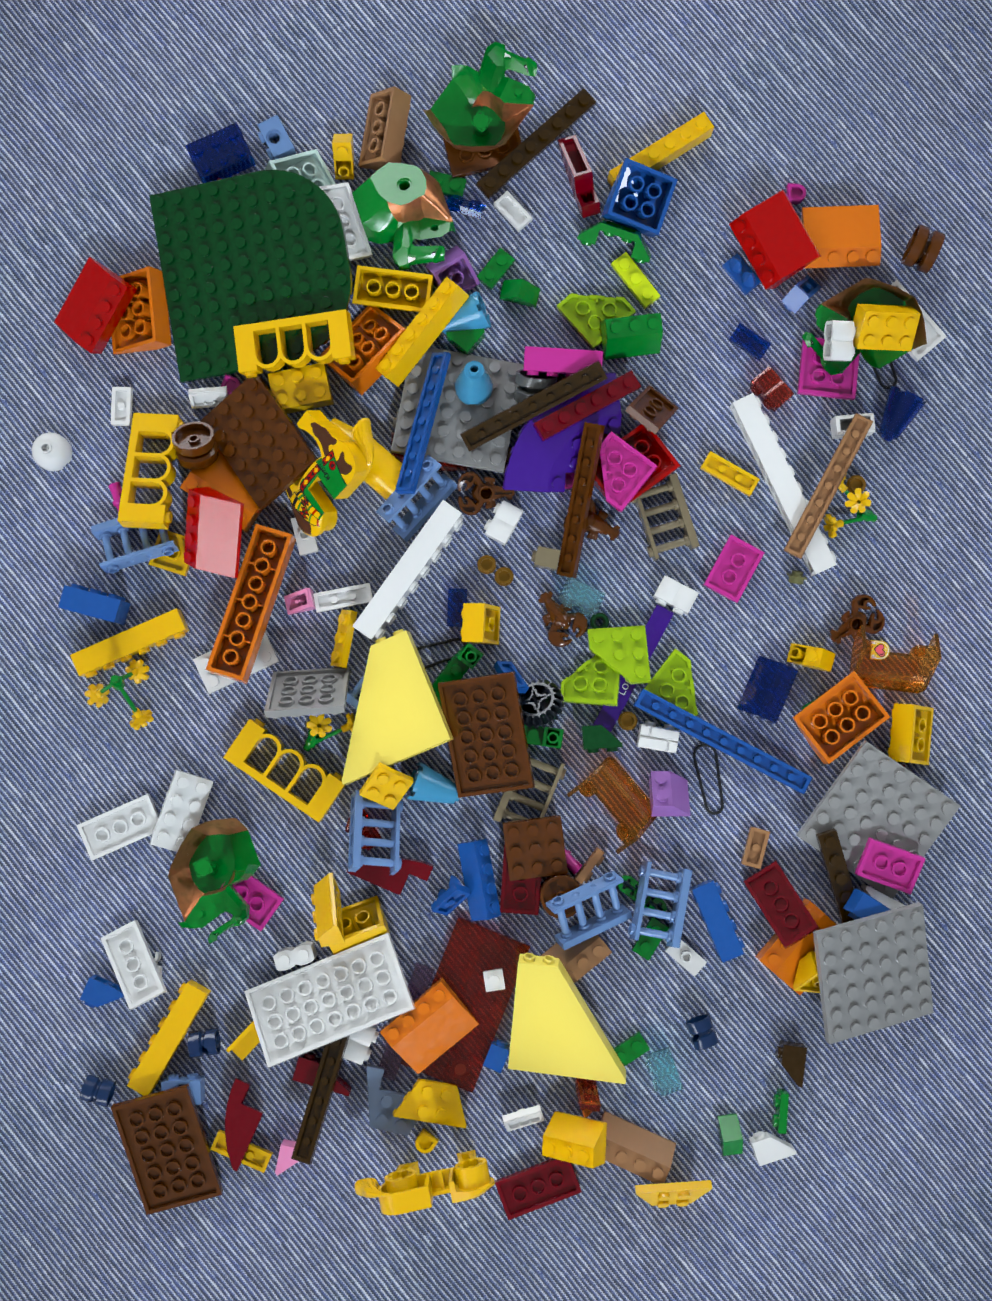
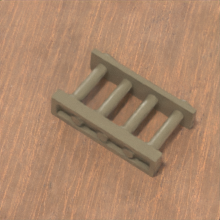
(683, 521)
(503, 812)

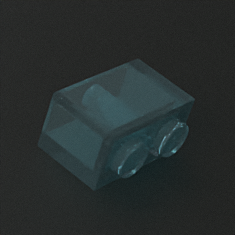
(581, 596)
(665, 1073)

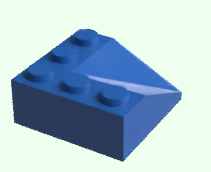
(639, 198)

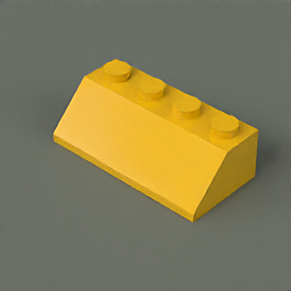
(392, 288)

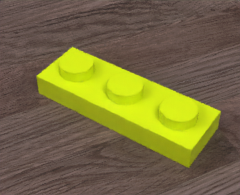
(635, 280)

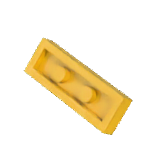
(729, 473)
(343, 638)
(255, 1157)

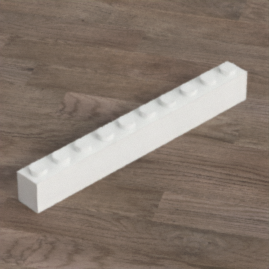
(779, 477)

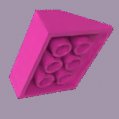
(558, 360)

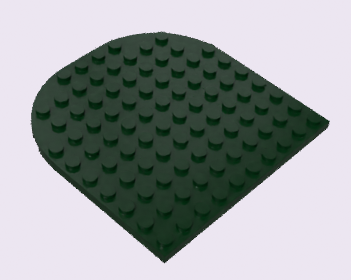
(244, 256)

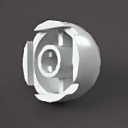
(51, 451)

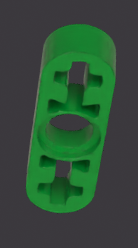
(633, 882)

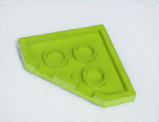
(587, 311)
(623, 651)
(675, 682)
(592, 684)

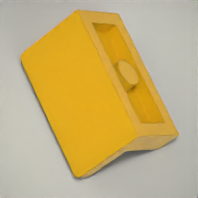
(245, 1042)

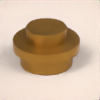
(856, 482)
(486, 564)
(504, 576)
(627, 720)

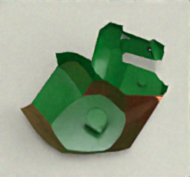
(484, 106)
(402, 206)
(843, 308)
(206, 859)

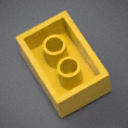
(885, 327)
(301, 388)

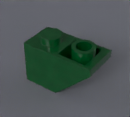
(598, 737)

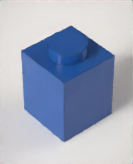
(497, 1055)

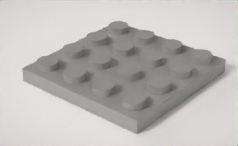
(307, 692)

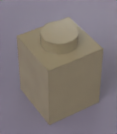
(546, 558)

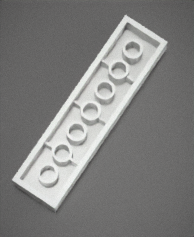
(408, 571)

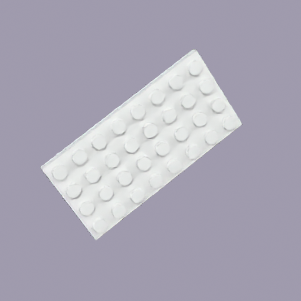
(329, 1000)

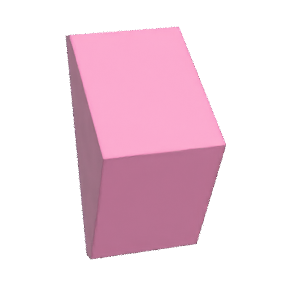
(300, 601)
(284, 1159)

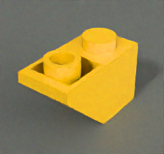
(343, 156)
(811, 657)

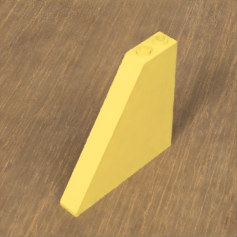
(395, 709)
(555, 1027)

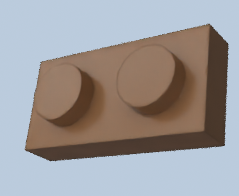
(755, 847)
(585, 872)

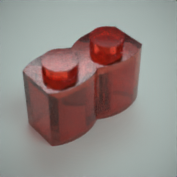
(771, 389)

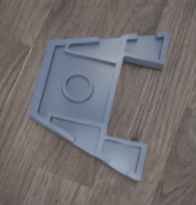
(383, 1102)

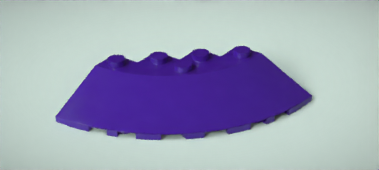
(544, 464)

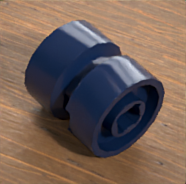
(702, 1033)
(206, 1042)
(96, 1090)

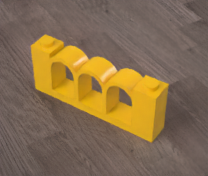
(248, 343)
(157, 514)
(246, 743)

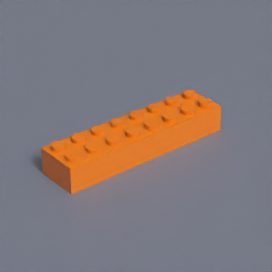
(251, 603)

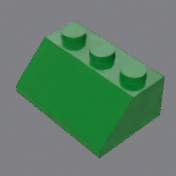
(631, 336)

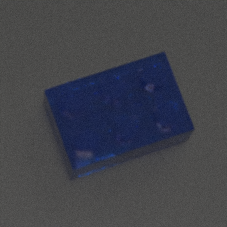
(220, 154)

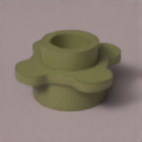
(796, 577)

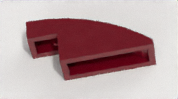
(579, 176)
(395, 883)
(240, 1123)

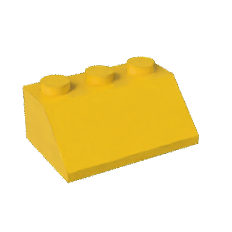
(911, 733)
(328, 912)
(362, 923)
(575, 1140)

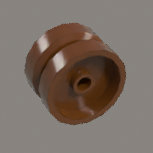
(923, 248)
(195, 445)
(553, 886)

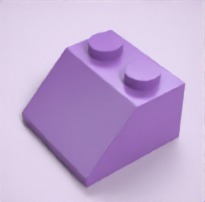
(455, 267)
(668, 794)

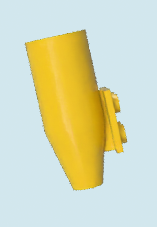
(385, 467)

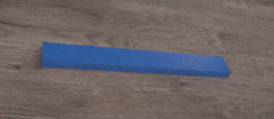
(423, 423)

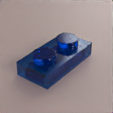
(471, 208)
(749, 342)
(456, 598)

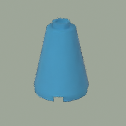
(470, 316)
(473, 384)
(431, 786)

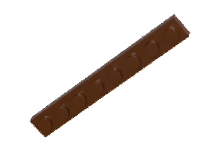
(580, 499)

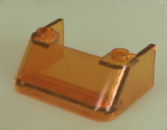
(898, 670)
(620, 797)

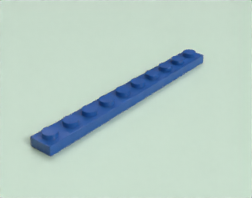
(722, 741)

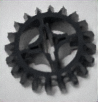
(548, 707)

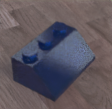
(767, 689)

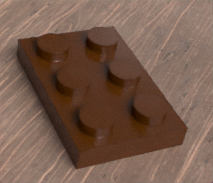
(651, 409)

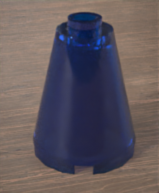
(899, 412)

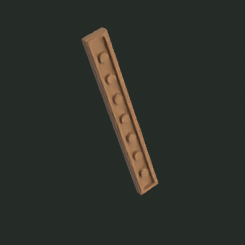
(828, 485)

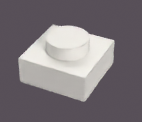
(494, 980)

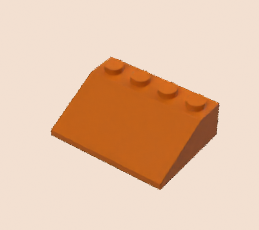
(844, 235)
(146, 319)
(373, 337)
(224, 480)
(840, 718)
(785, 961)
(431, 1028)

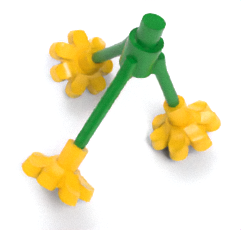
(858, 505)
(134, 672)
(318, 727)

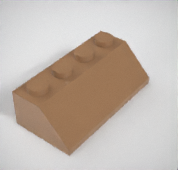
(385, 128)
(581, 957)
(637, 1149)

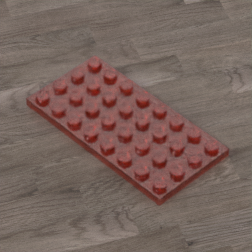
(462, 967)

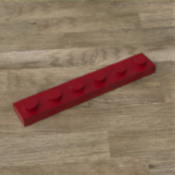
(587, 405)

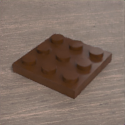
(535, 847)

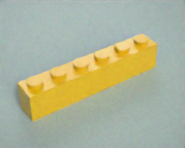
(671, 145)
(422, 331)
(129, 643)
(168, 1038)

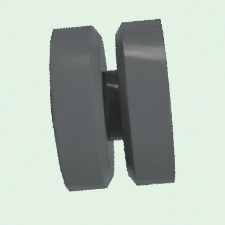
(531, 384)

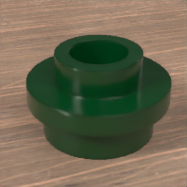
(603, 617)

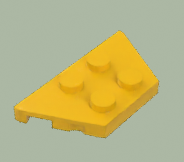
(432, 1103)
(673, 1193)

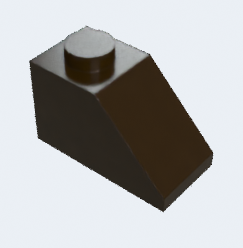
(792, 1058)

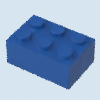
(94, 603)

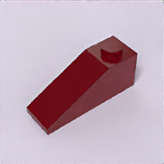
(307, 1069)

